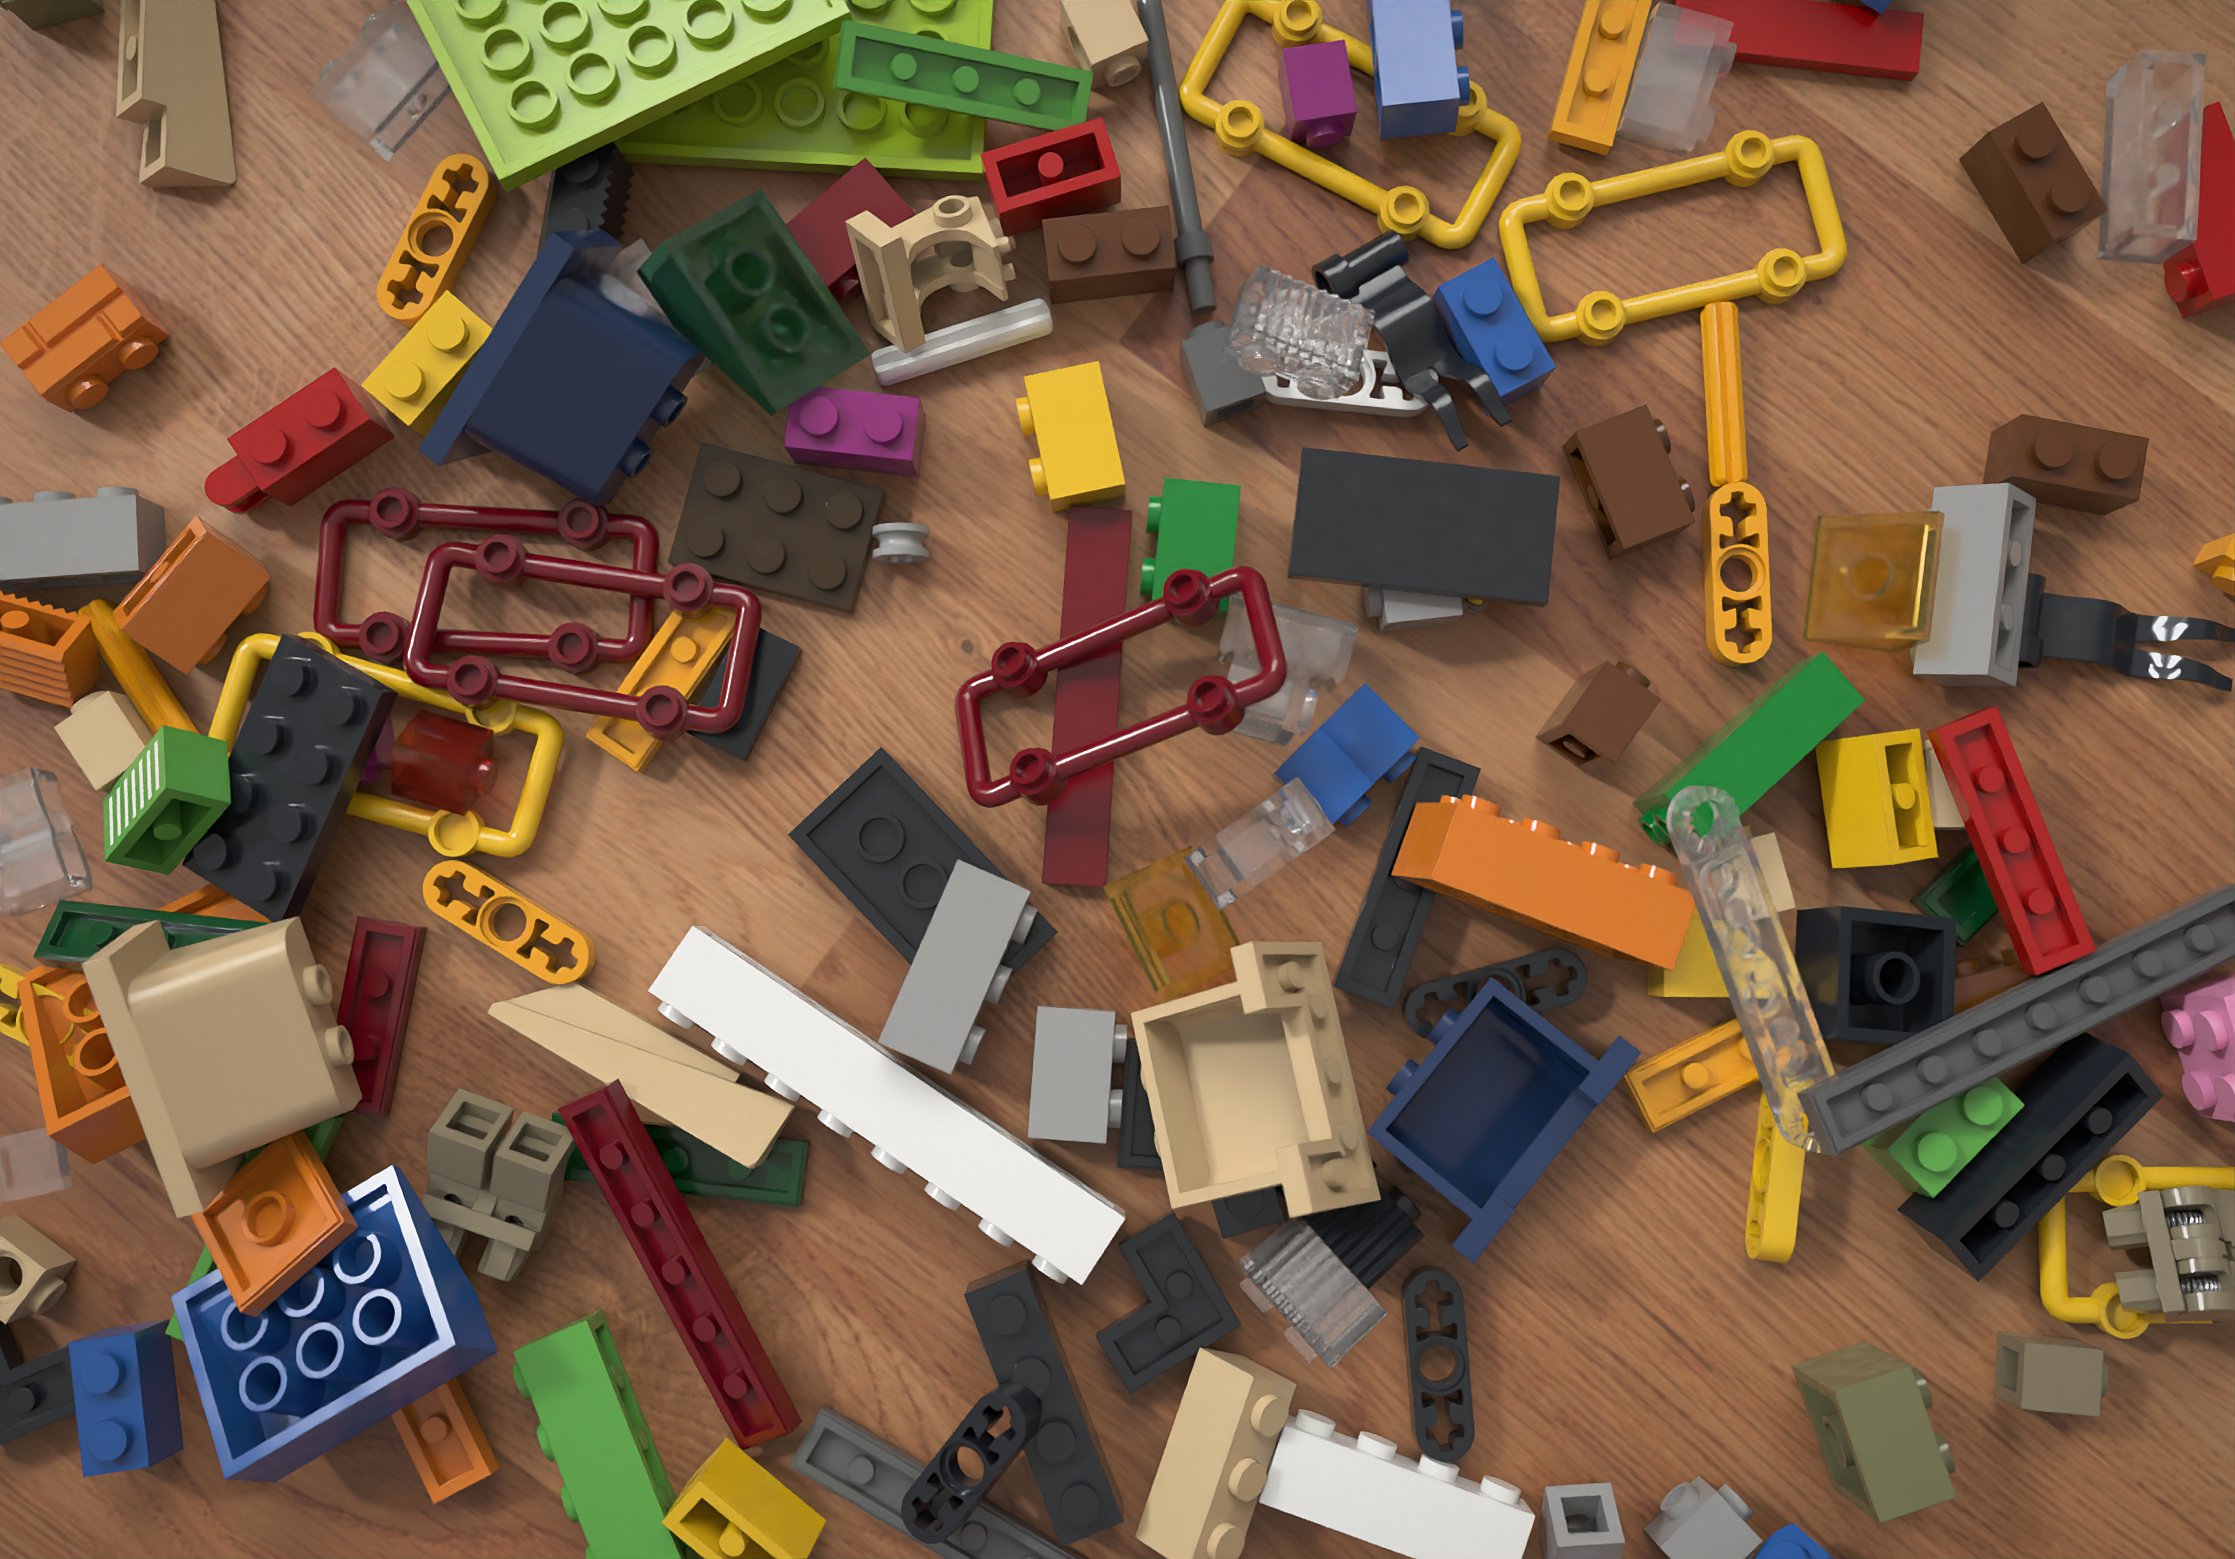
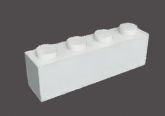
(1391, 1498)

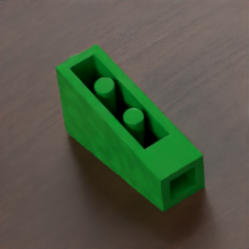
(1755, 745)

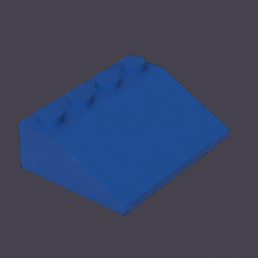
(341, 1345)

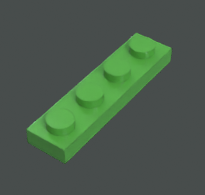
(960, 78)

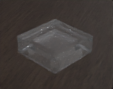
(32, 1165)

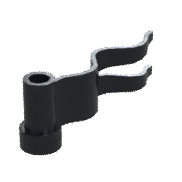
(1408, 328)
(2107, 634)

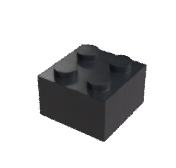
(1875, 972)

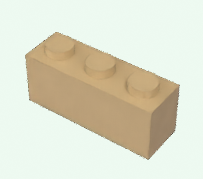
(1215, 1458)

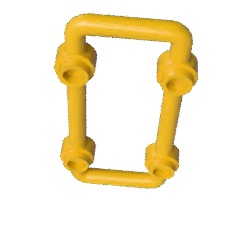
(1241, 127)
(1742, 164)
(447, 831)
(2115, 1183)

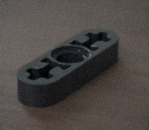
(1534, 965)
(1425, 1412)
(995, 1453)

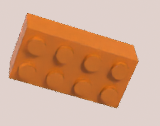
(1545, 881)

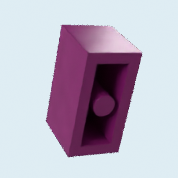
(857, 431)

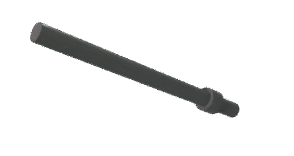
(1192, 245)

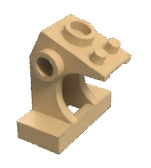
(964, 258)

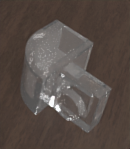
(1259, 843)

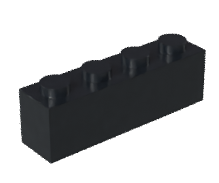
(2070, 1120)
(1066, 1448)

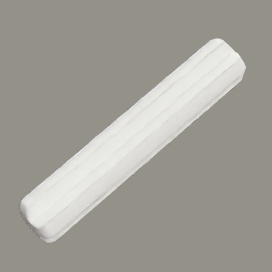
(964, 342)

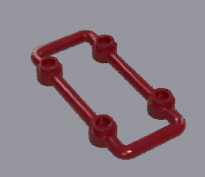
(403, 516)
(508, 564)
(1211, 703)

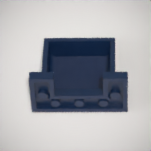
(570, 375)
(1493, 1107)

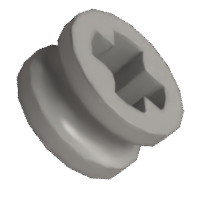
(900, 543)

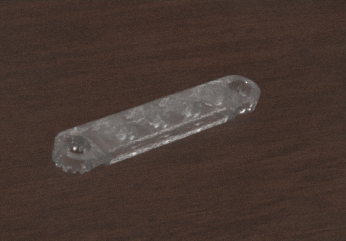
(1751, 956)

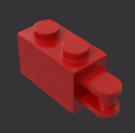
(299, 445)

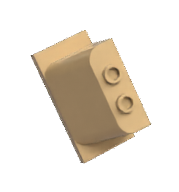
(221, 1046)
(1257, 1086)

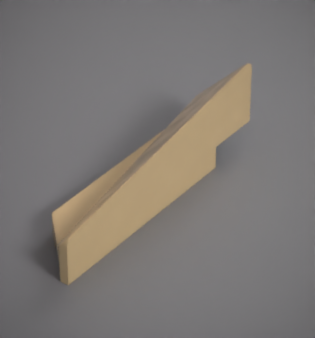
(177, 87)
(653, 1067)

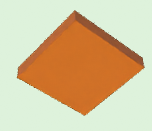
(274, 1222)

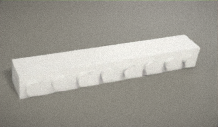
(887, 1103)

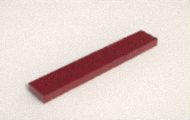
(1087, 695)
(680, 1265)

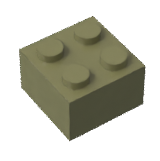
(1876, 1431)

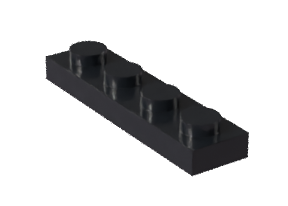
(1393, 908)

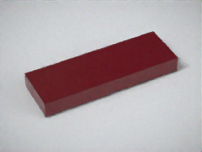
(378, 1005)

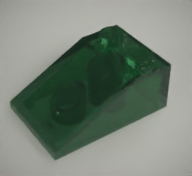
(753, 303)

